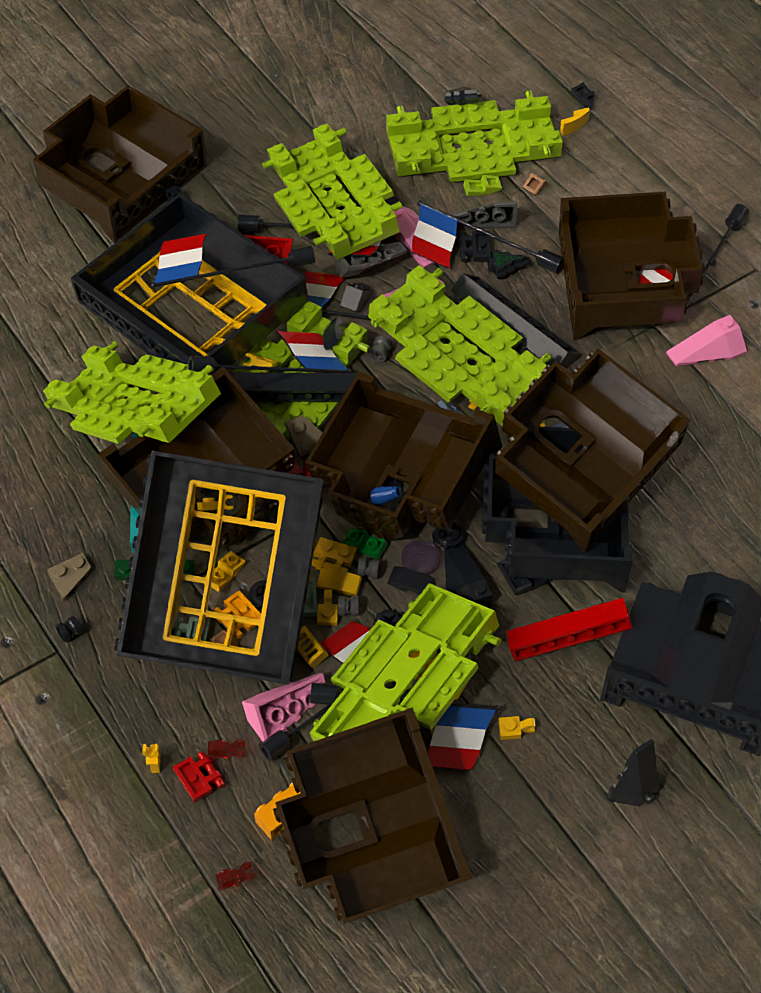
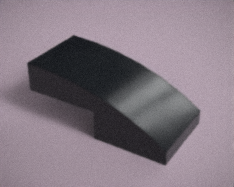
(332, 333)
(408, 579)

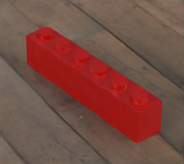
(569, 629)

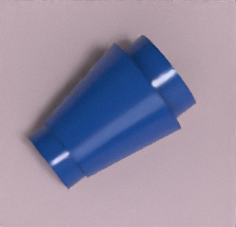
(383, 495)

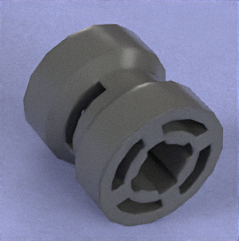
(380, 348)
(368, 567)
(343, 606)

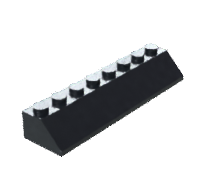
(535, 335)

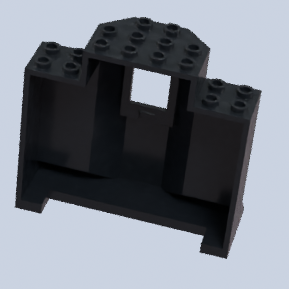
(552, 550)
(690, 672)

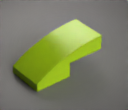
(487, 185)

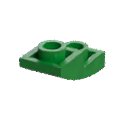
(365, 544)

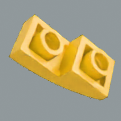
(574, 123)
(226, 570)
(339, 581)

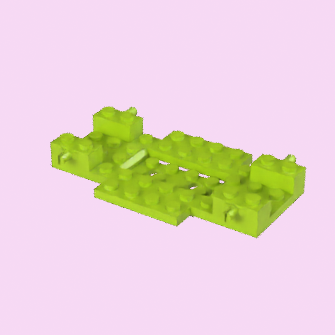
(520, 136)
(315, 167)
(308, 320)
(417, 320)
(100, 388)
(431, 623)

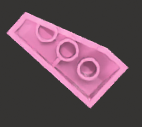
(407, 223)
(715, 341)
(280, 706)

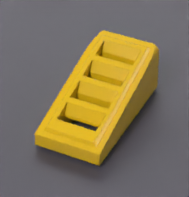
(319, 656)

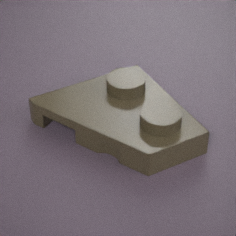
(303, 435)
(69, 574)

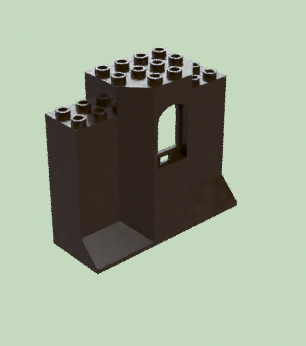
(143, 138)
(617, 236)
(226, 432)
(623, 435)
(402, 438)
(389, 779)

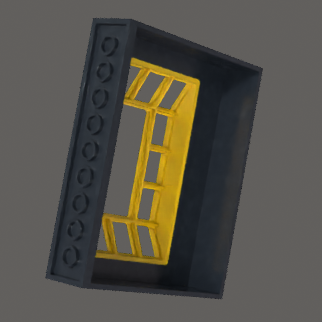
(268, 291)
(162, 555)

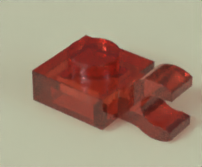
(224, 750)
(229, 878)

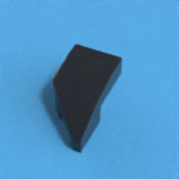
(583, 95)

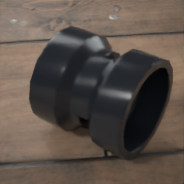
(69, 629)

